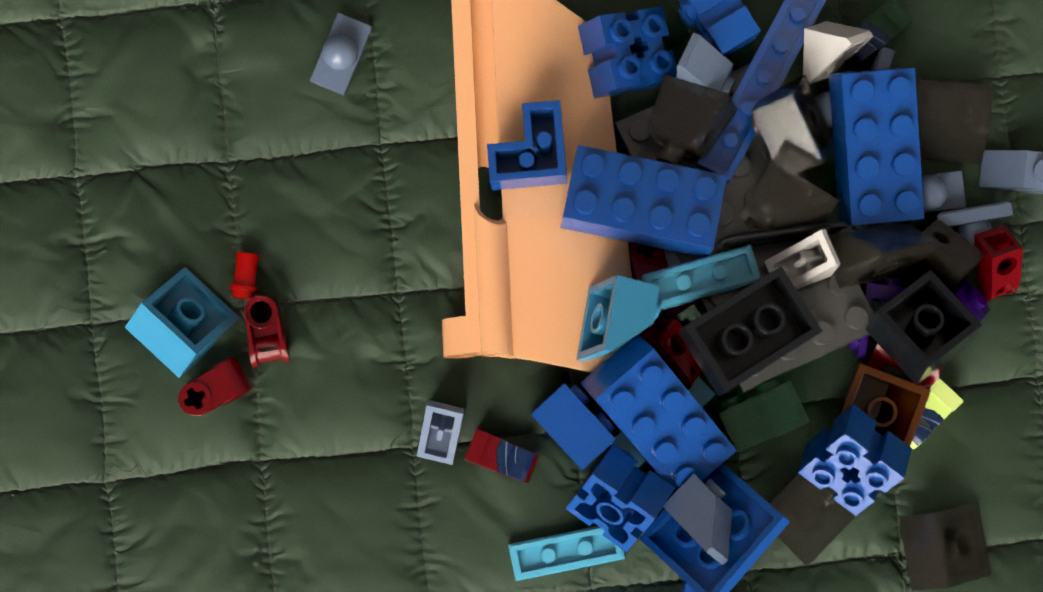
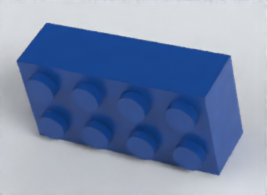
(876, 146)
(643, 201)
(657, 414)

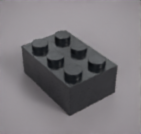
(749, 331)

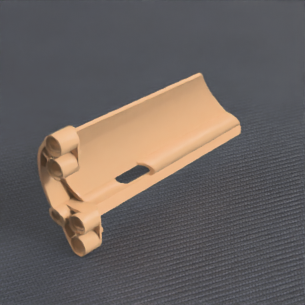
(524, 271)

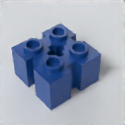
(721, 23)
(627, 51)
(854, 460)
(620, 498)

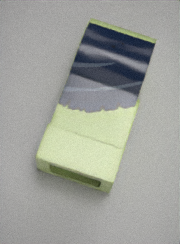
(938, 406)

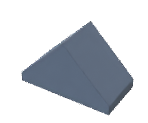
(440, 432)

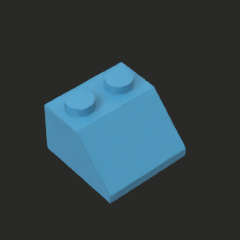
(615, 314)
(181, 321)

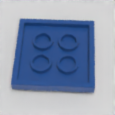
(753, 530)

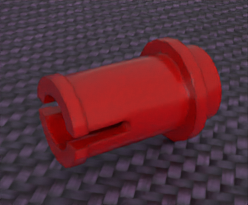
(245, 276)

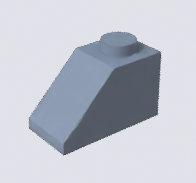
(705, 66)
(1012, 171)
(703, 515)

